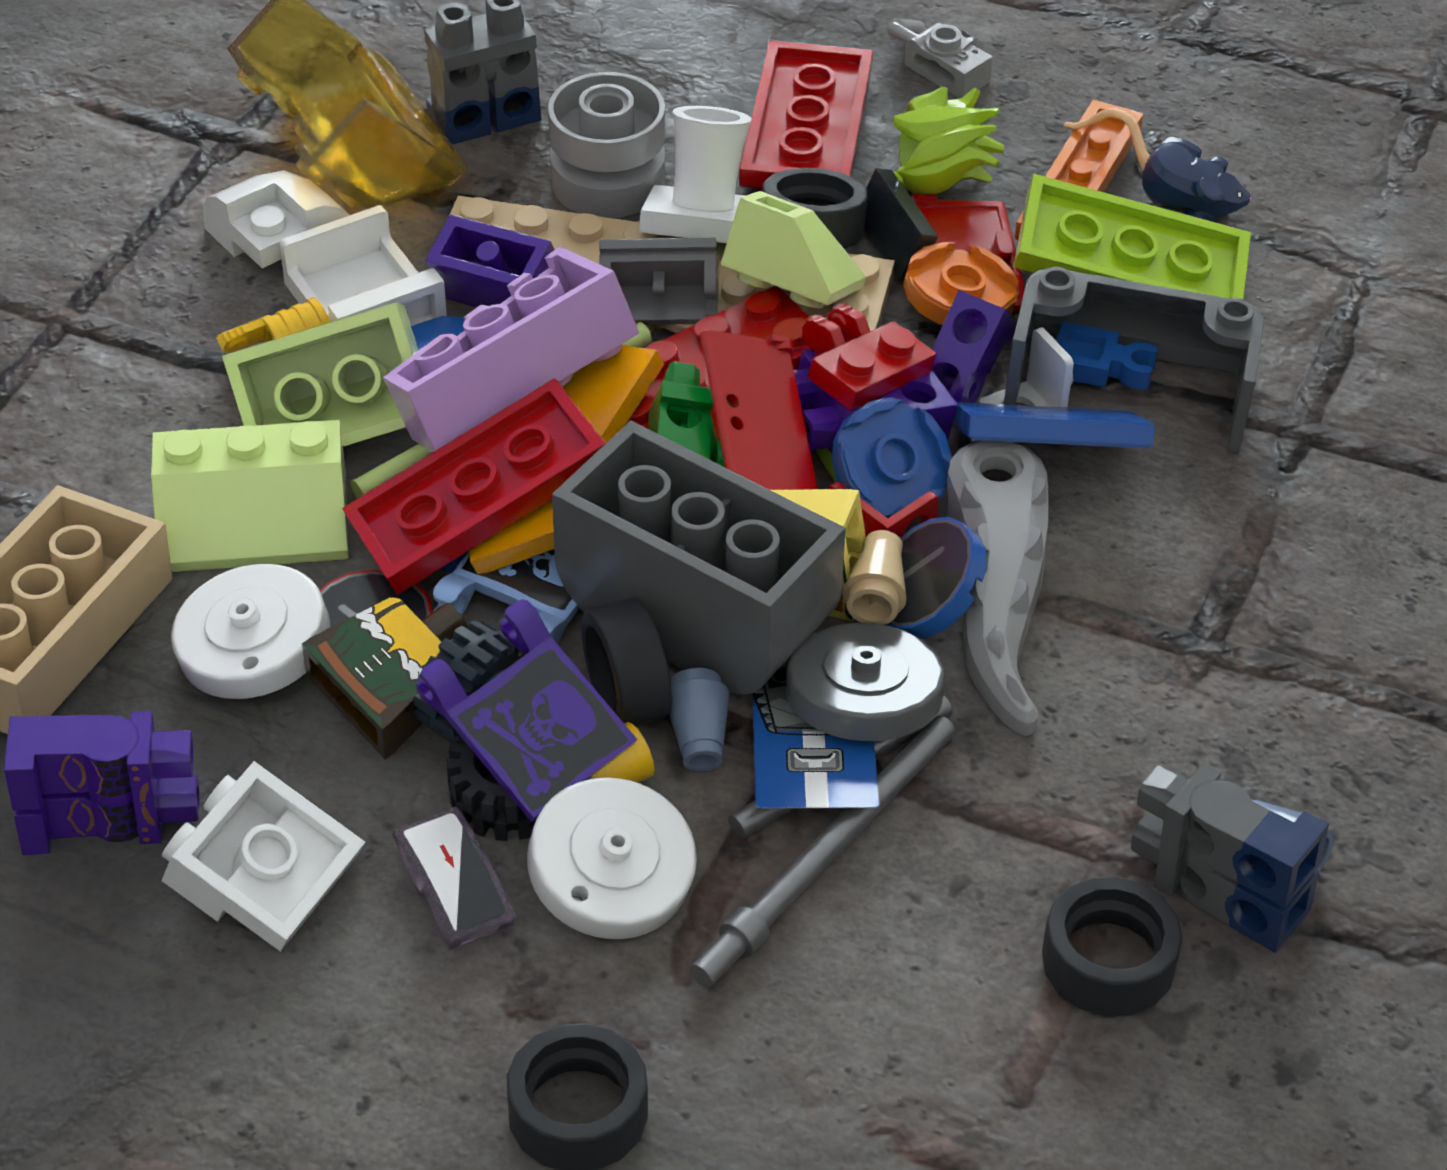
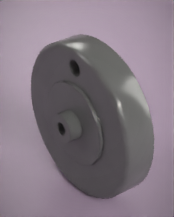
(865, 682)

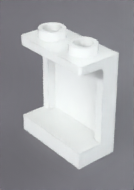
(359, 268)

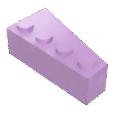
(512, 348)

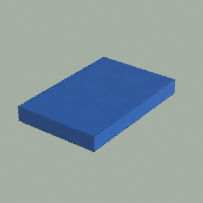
(1053, 425)

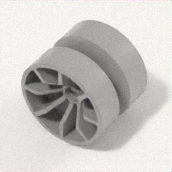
(606, 143)

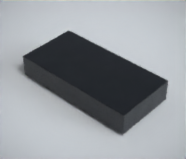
(895, 221)

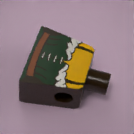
(373, 666)

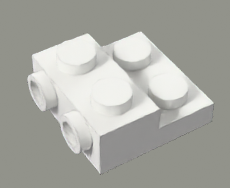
(260, 855)

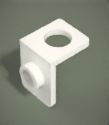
(1047, 376)

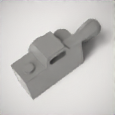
(943, 55)

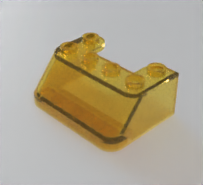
(349, 106)

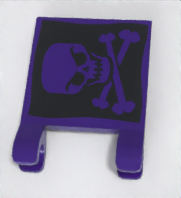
(535, 721)

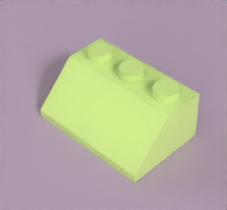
(327, 374)
(251, 494)

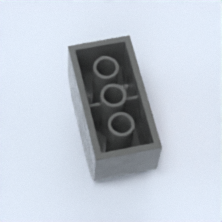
(710, 554)

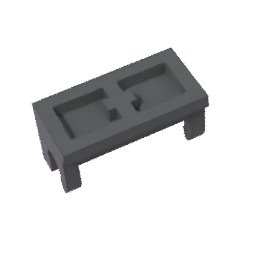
(665, 277)

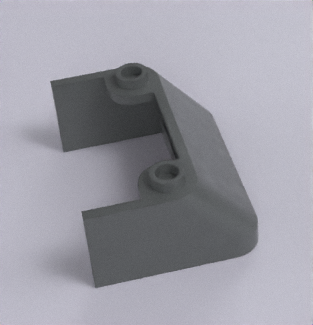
(1181, 323)

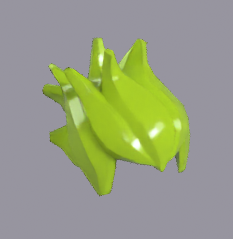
(944, 142)

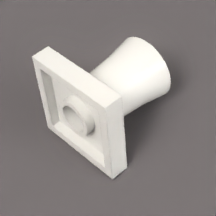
(706, 174)

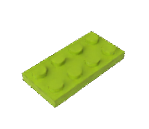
(1128, 241)

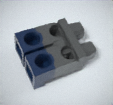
(479, 67)
(1229, 852)

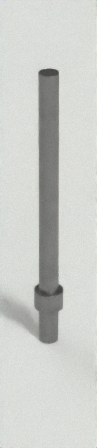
(750, 925)

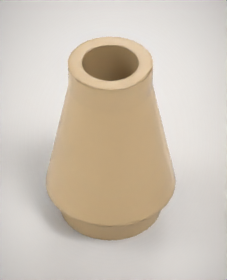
(877, 583)

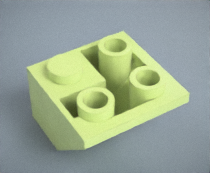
(790, 249)

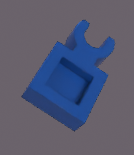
(1100, 356)

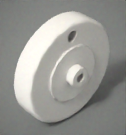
(247, 630)
(611, 858)

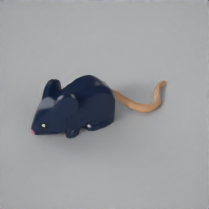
(1178, 174)

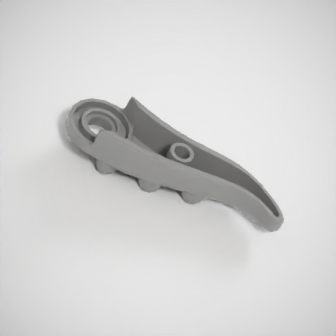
(1013, 529)

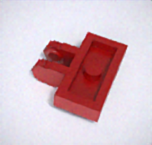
(862, 363)

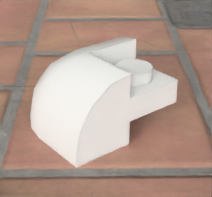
(264, 211)

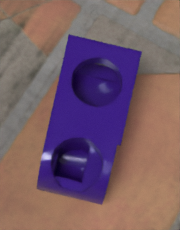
(970, 345)

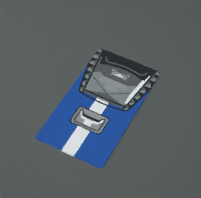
(804, 765)

